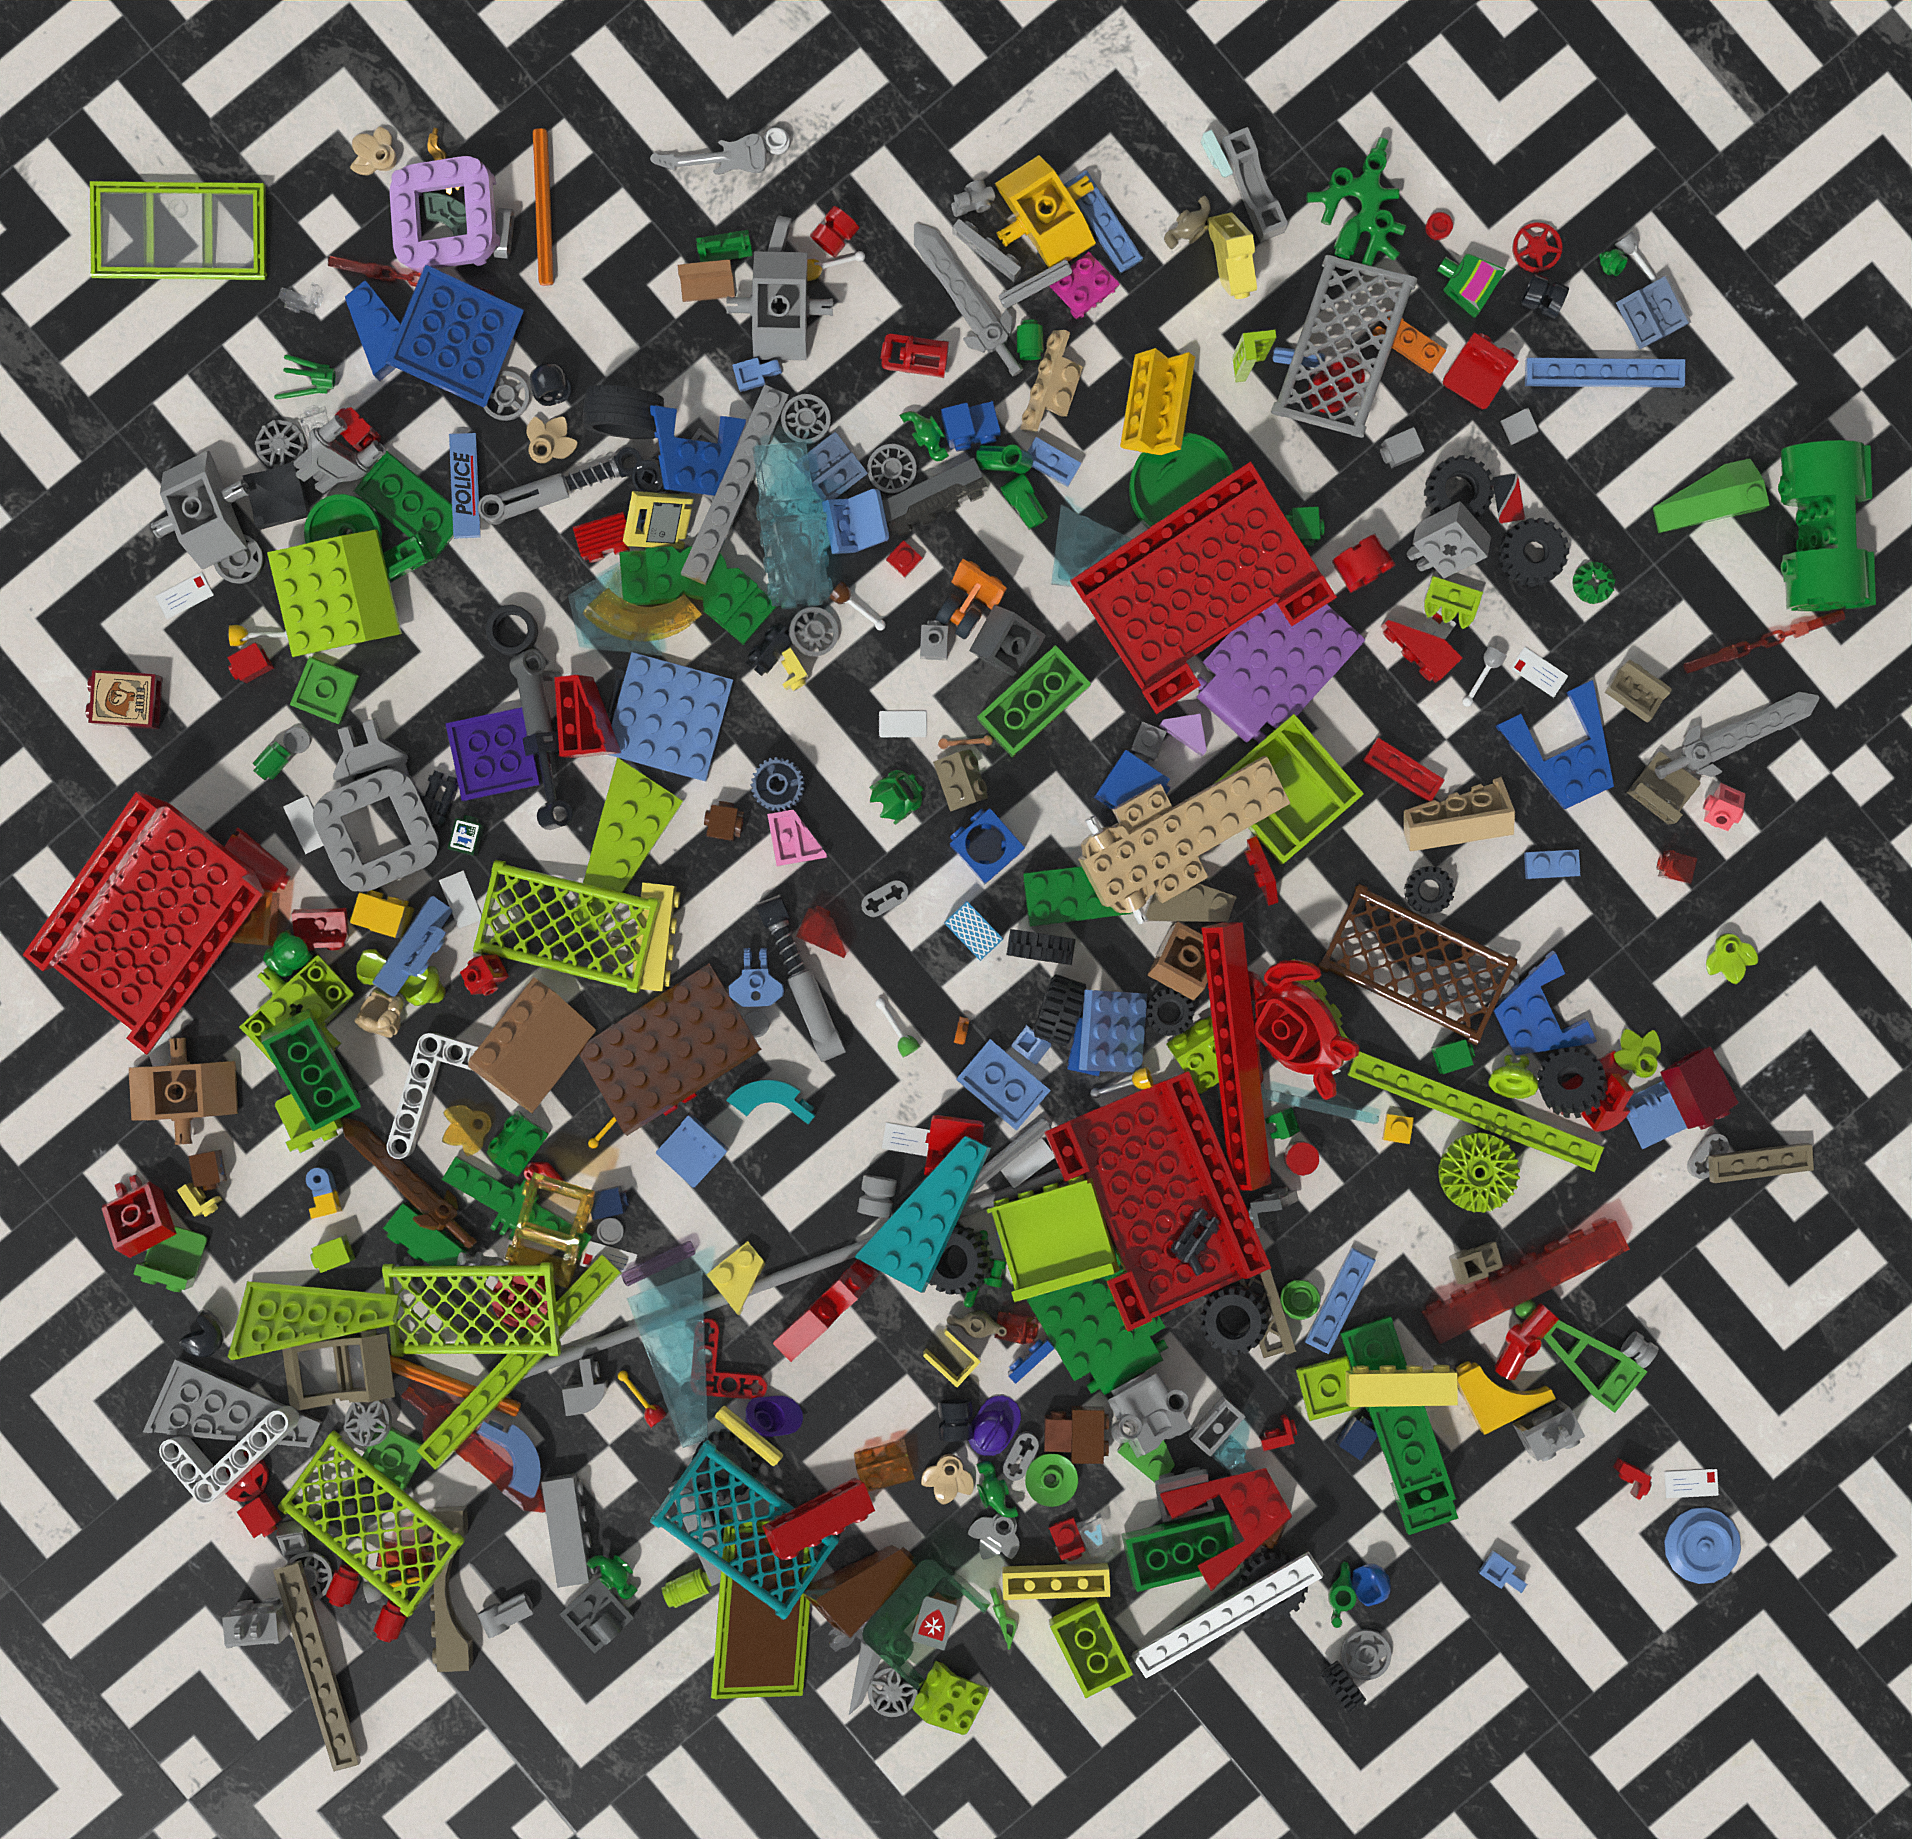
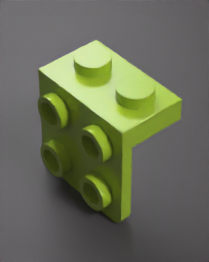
(1197, 1054)
(298, 1127)
(949, 1700)

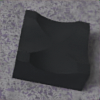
(277, 496)

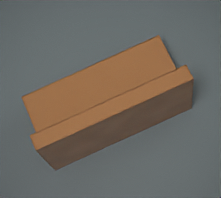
(706, 280)

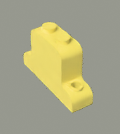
(1233, 254)

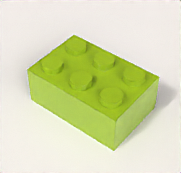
(1090, 1647)

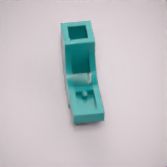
(773, 1091)

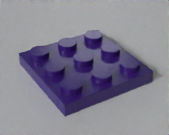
(491, 754)

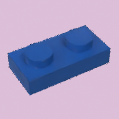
(1038, 1352)

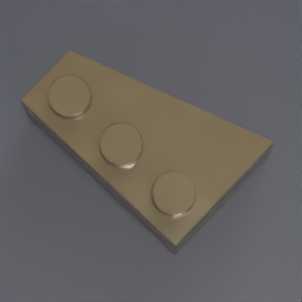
(1192, 905)

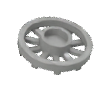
(813, 631)

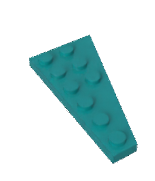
(920, 1229)

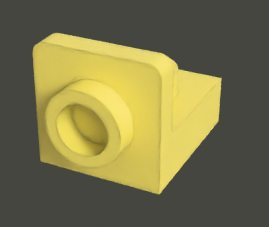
(794, 666)
(195, 1201)

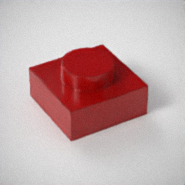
(904, 559)

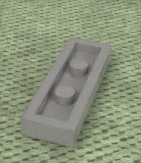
(987, 249)

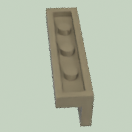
(1278, 1317)

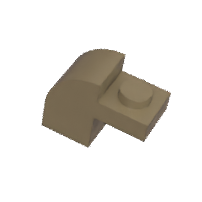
(1475, 1263)

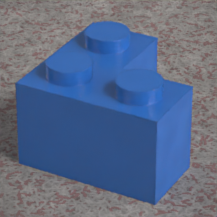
(970, 425)

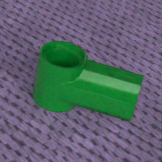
(1003, 458)
(1021, 496)

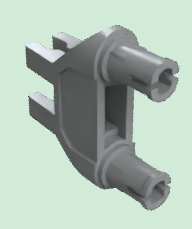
(332, 461)
(366, 756)

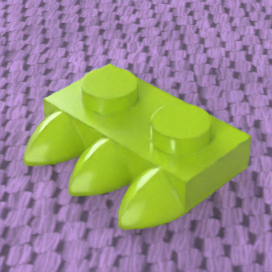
(1453, 600)

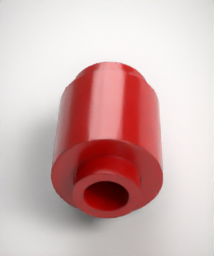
(343, 1586)
(389, 1622)

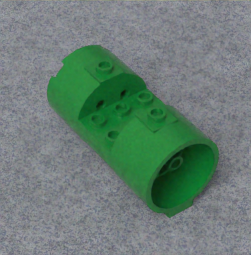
(1825, 485)

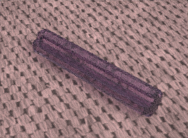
(658, 1263)

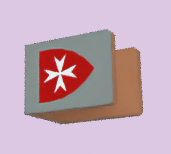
(934, 1621)

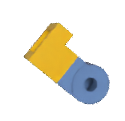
(324, 1192)

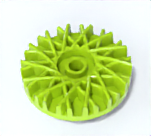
(1498, 1177)

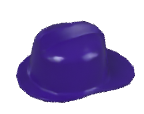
(774, 1415)
(995, 1425)

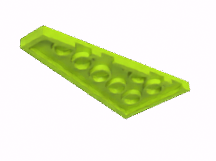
(291, 1316)

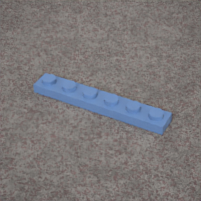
(1605, 372)

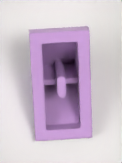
(1188, 731)

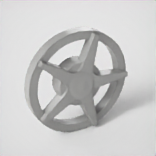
(506, 396)

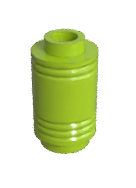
(686, 1588)

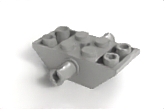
(776, 277)
(201, 511)

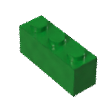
(434, 1247)

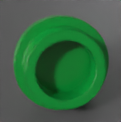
(1613, 261)

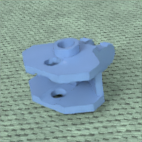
(756, 980)

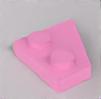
(792, 839)

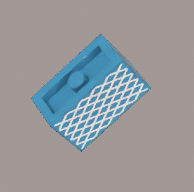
(973, 930)

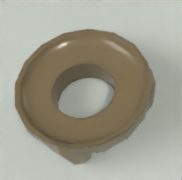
(610, 960)

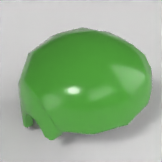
(1300, 1299)

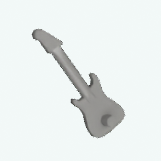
(744, 154)

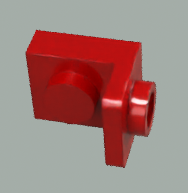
(1274, 1438)
(1632, 1473)
(1067, 1539)

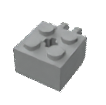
(1449, 541)
(1549, 1431)
(255, 1623)

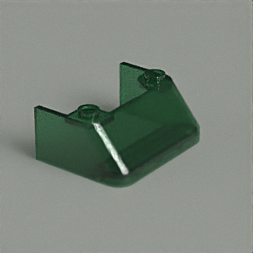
(886, 1628)

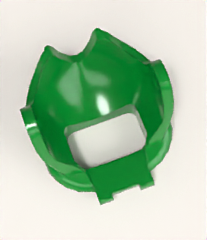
(894, 798)

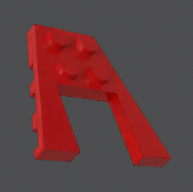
(1253, 1505)

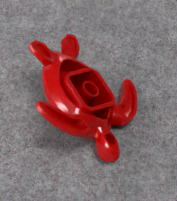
(1298, 1024)

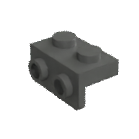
(1263, 1209)

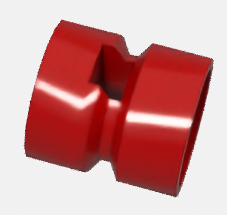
(834, 231)

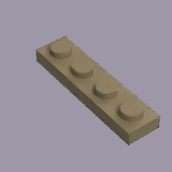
(1760, 1162)

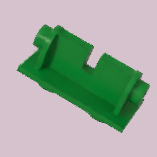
(724, 246)

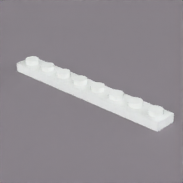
(1227, 1614)

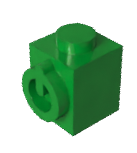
(1306, 524)

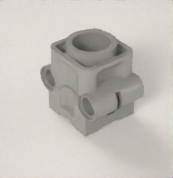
(1146, 1410)

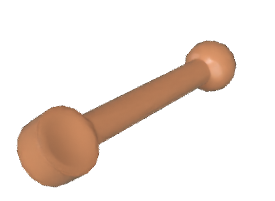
(943, 743)

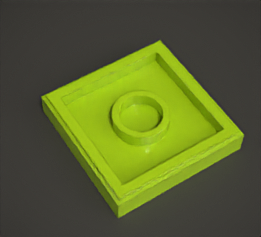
(1324, 1388)

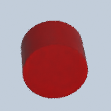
(1301, 1158)

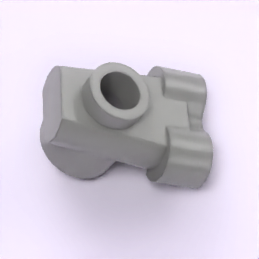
(976, 197)

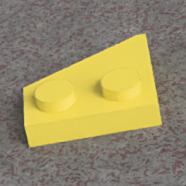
(737, 1275)

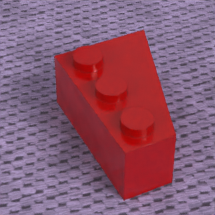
(582, 719)

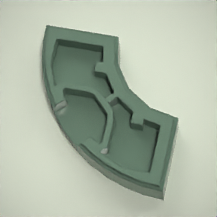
(446, 211)

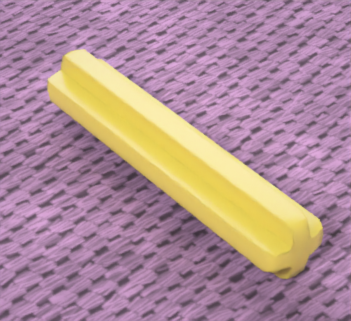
(749, 1435)

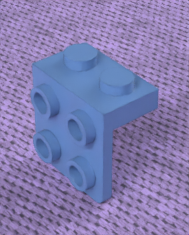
(856, 522)

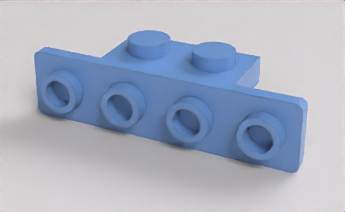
(415, 947)

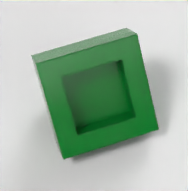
(1285, 1123)

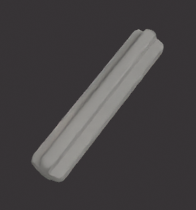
(1035, 284)

